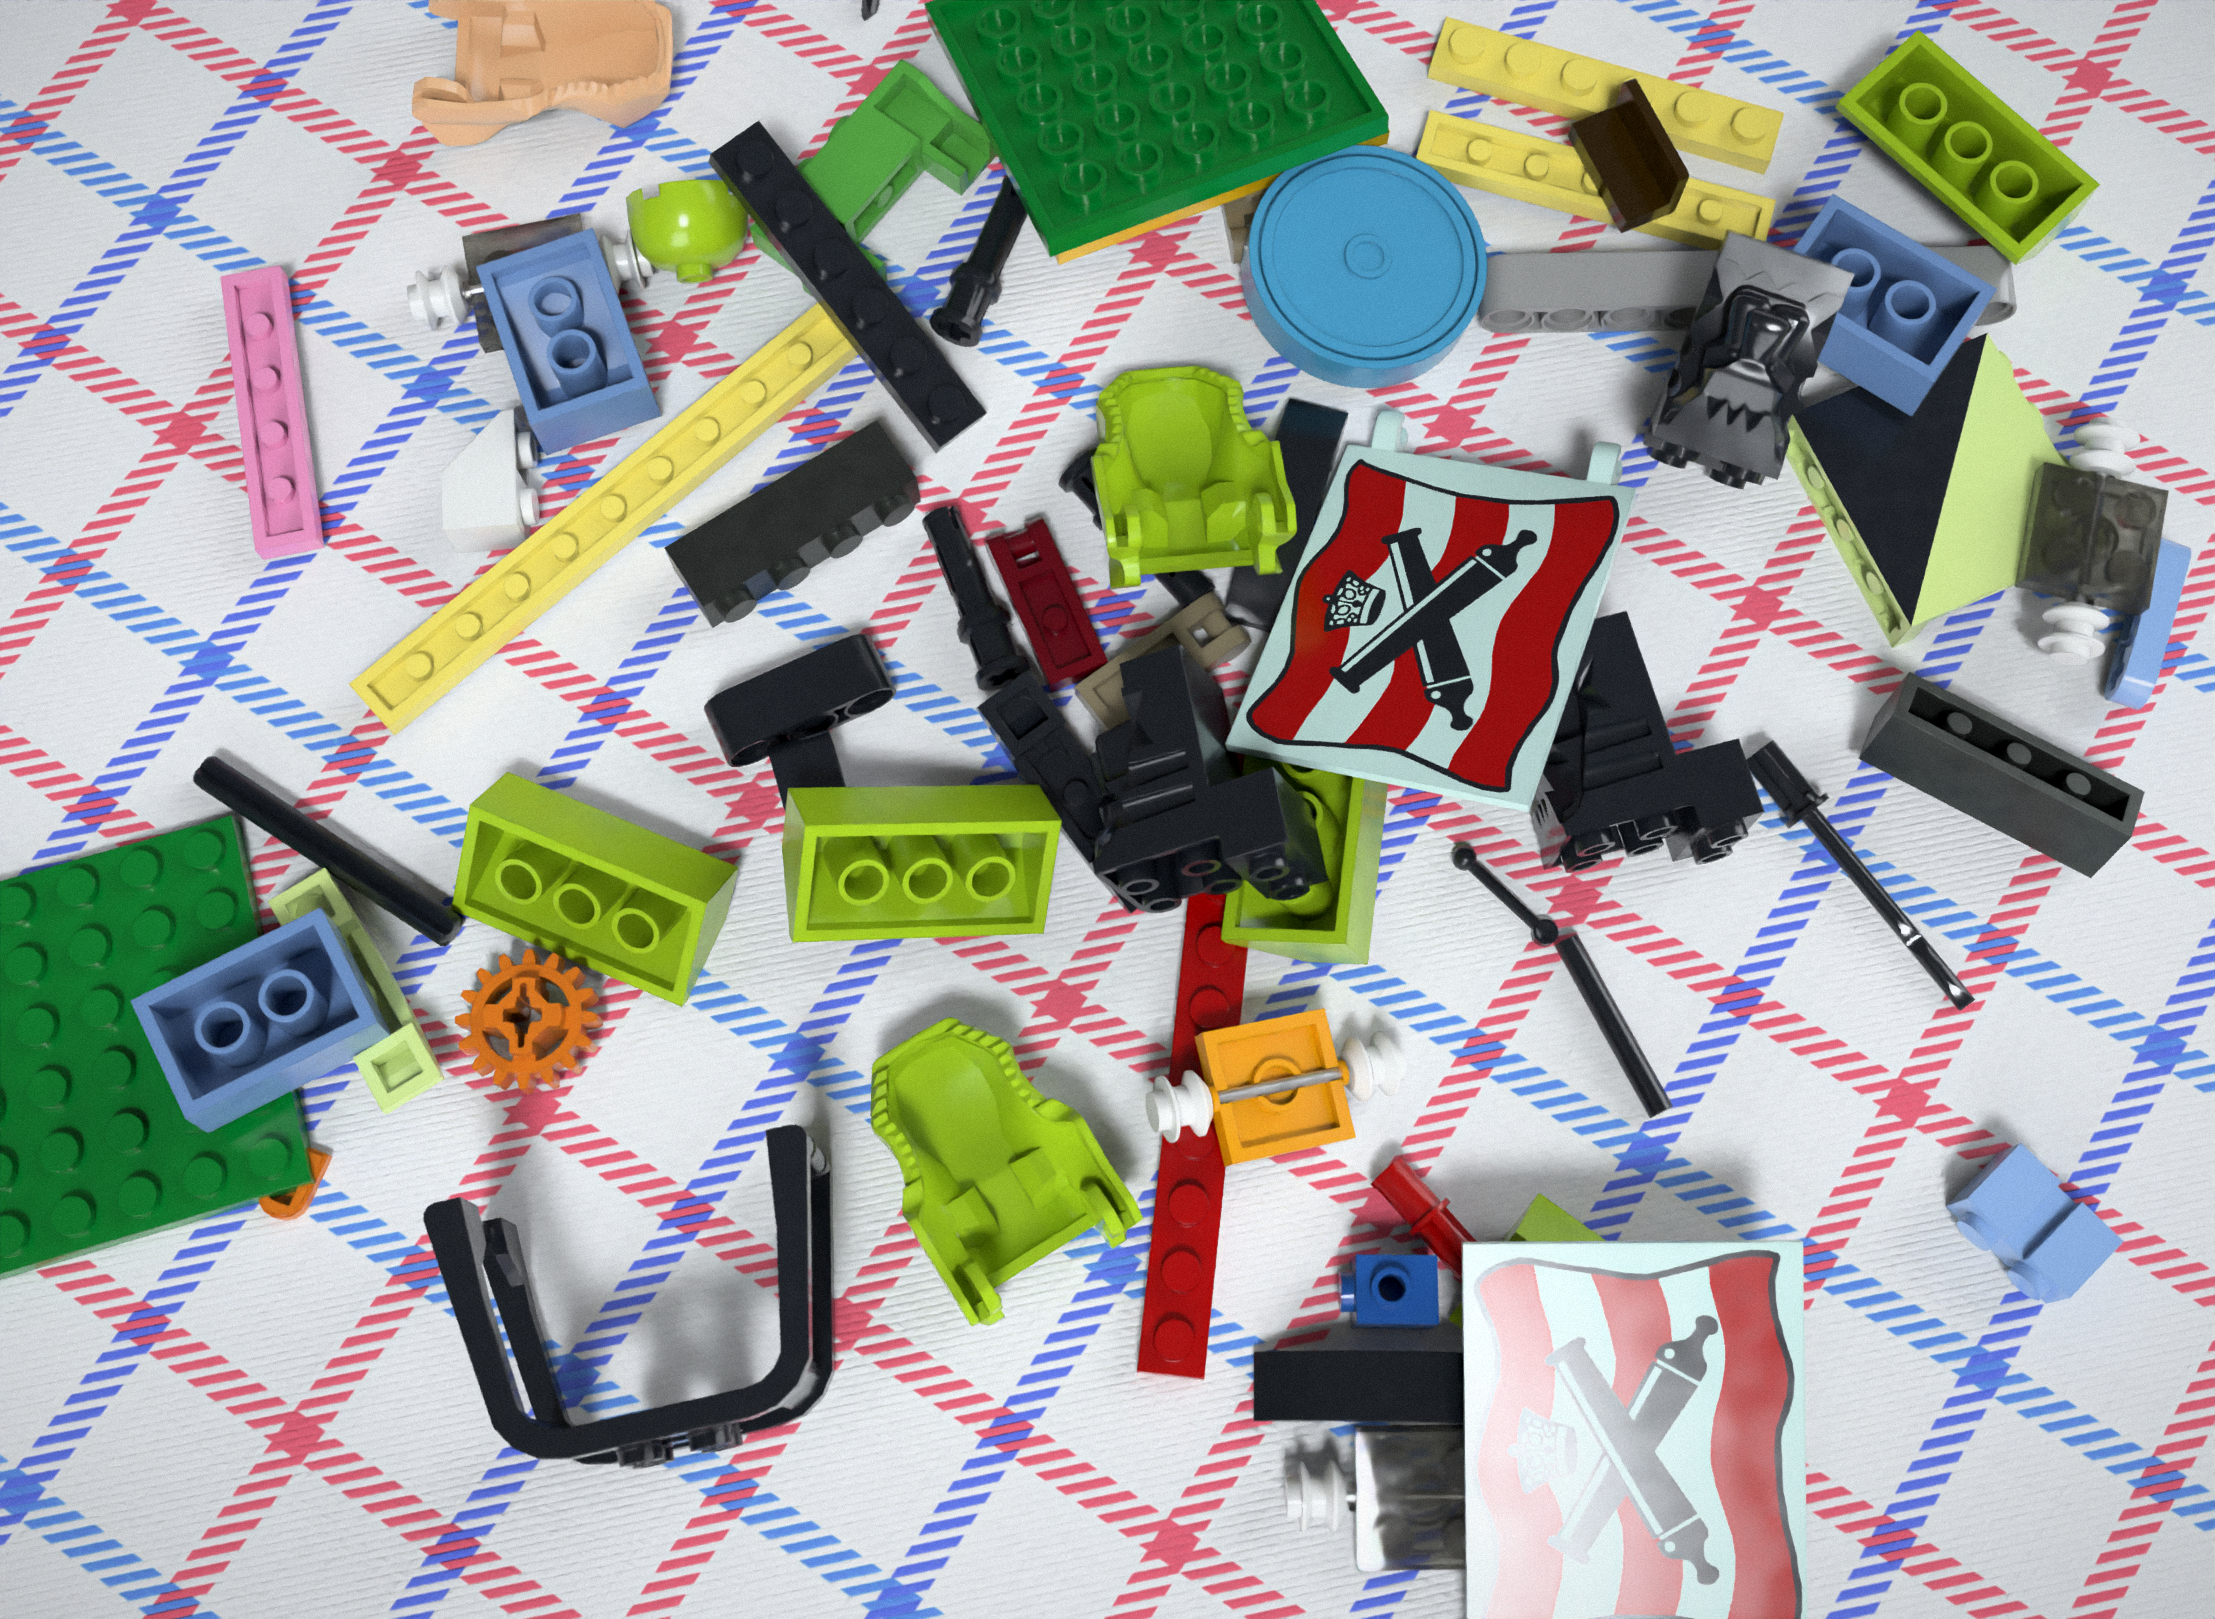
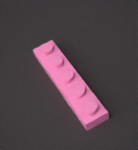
(271, 413)

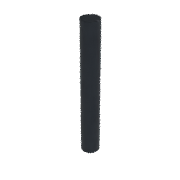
(1613, 1026)

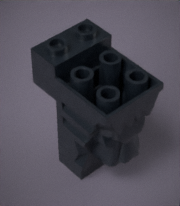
(1746, 361)
(1617, 775)
(1177, 803)

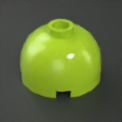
(688, 228)

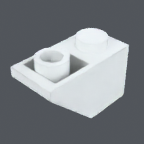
(488, 490)

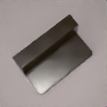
(1630, 159)

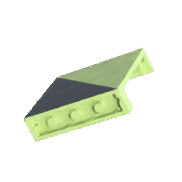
(1927, 501)

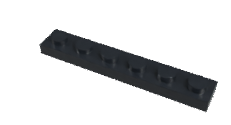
(846, 286)

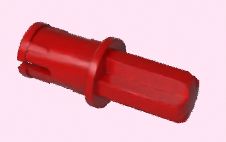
(1424, 1213)

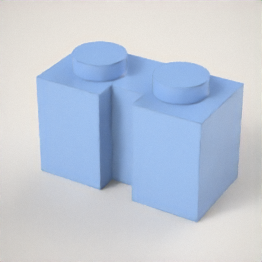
(2033, 1226)

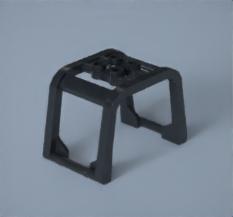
(646, 1438)

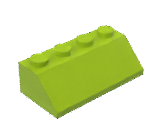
(1969, 148)
(917, 861)
(592, 887)
(1335, 915)

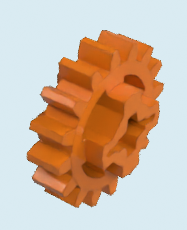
(502, 1021)

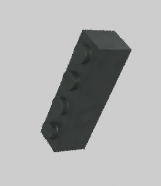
(795, 525)
(2002, 775)

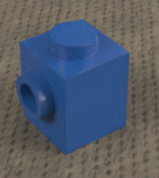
(1390, 1291)

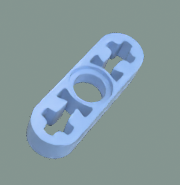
(2146, 636)

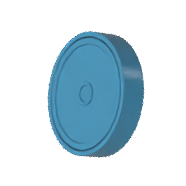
(1363, 267)

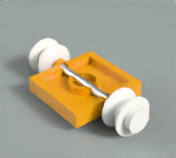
(1275, 1086)

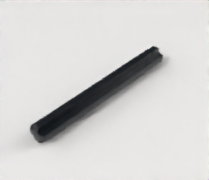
(328, 851)

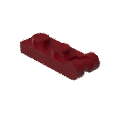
(1047, 605)

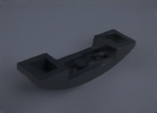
(1309, 448)
(1049, 756)
(1358, 1386)

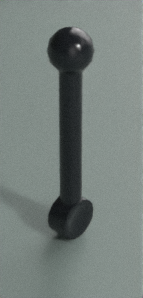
(1543, 931)

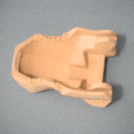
(545, 56)

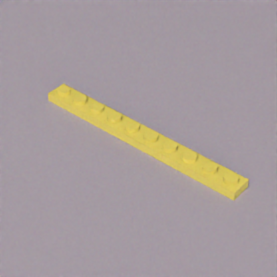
(603, 520)

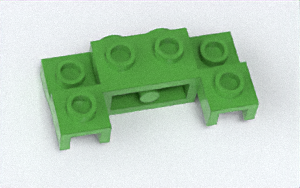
(884, 150)

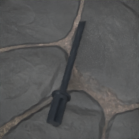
(1800, 801)

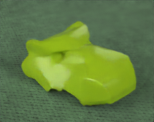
(1186, 477)
(989, 1162)

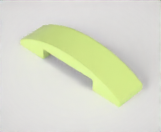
(404, 1061)

